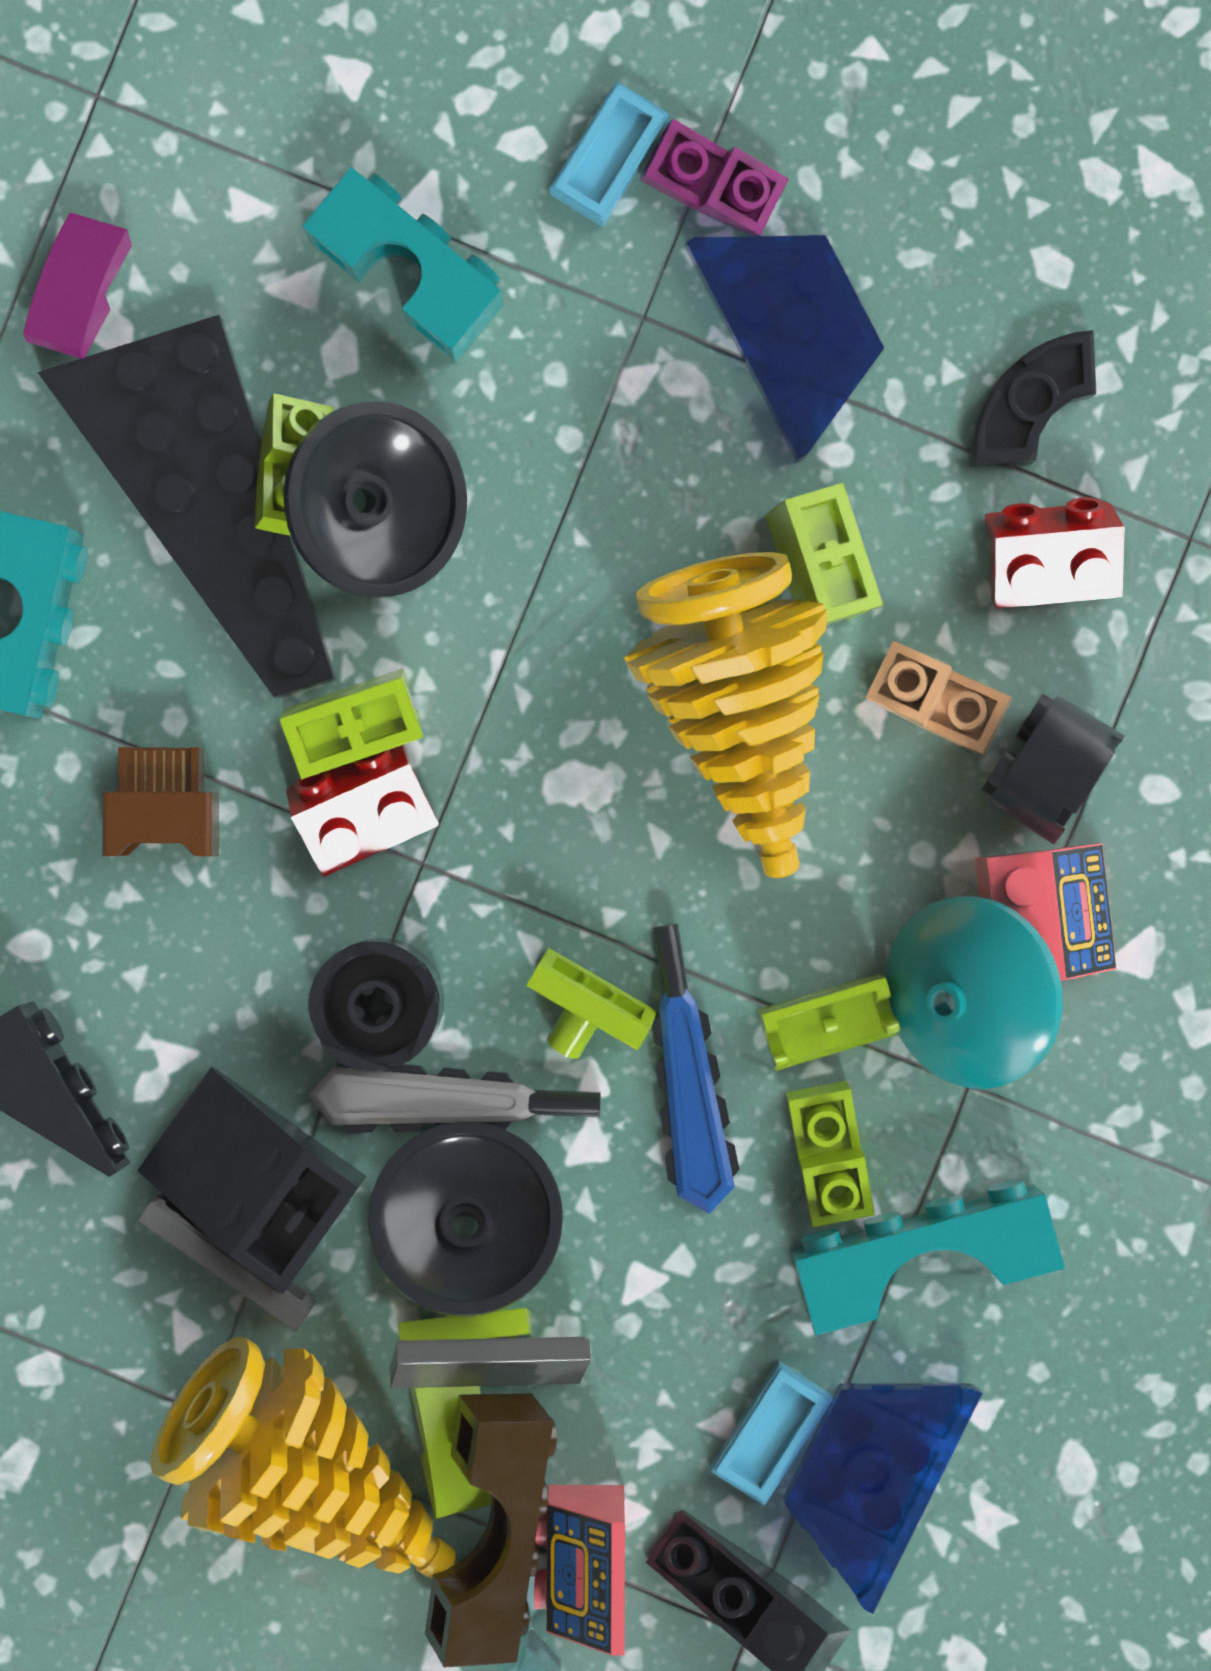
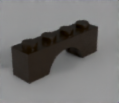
(481, 1601)

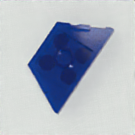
(791, 324)
(875, 1474)

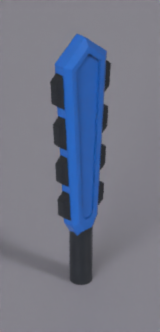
(693, 1116)

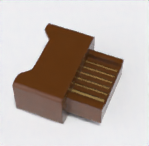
(160, 802)

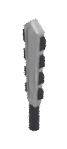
(411, 1098)

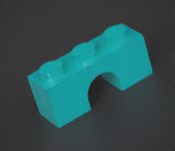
(365, 224)
(42, 565)

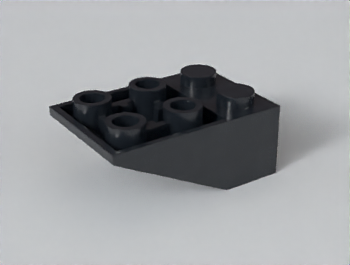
(250, 1179)

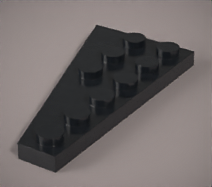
(187, 455)

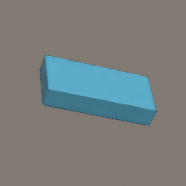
(609, 154)
(771, 1432)

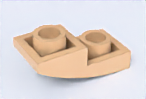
(938, 698)

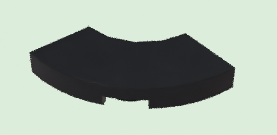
(1029, 395)

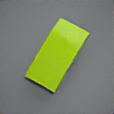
(284, 427)
(830, 1153)
(446, 1484)

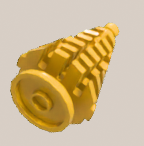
(738, 688)
(290, 1463)

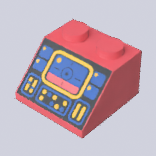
(1061, 897)
(584, 1566)

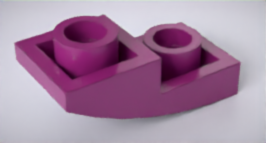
(713, 180)
(73, 285)

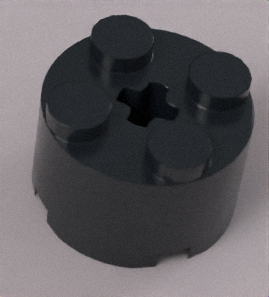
(1055, 768)
(344, 1019)

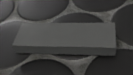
(177, 1229)
(489, 1362)

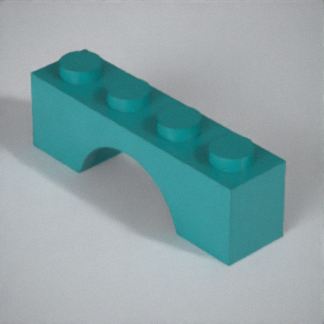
(848, 1273)

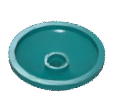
(1000, 985)

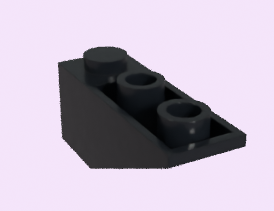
(51, 1093)
(747, 1598)

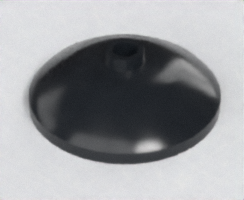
(410, 491)
(475, 1174)

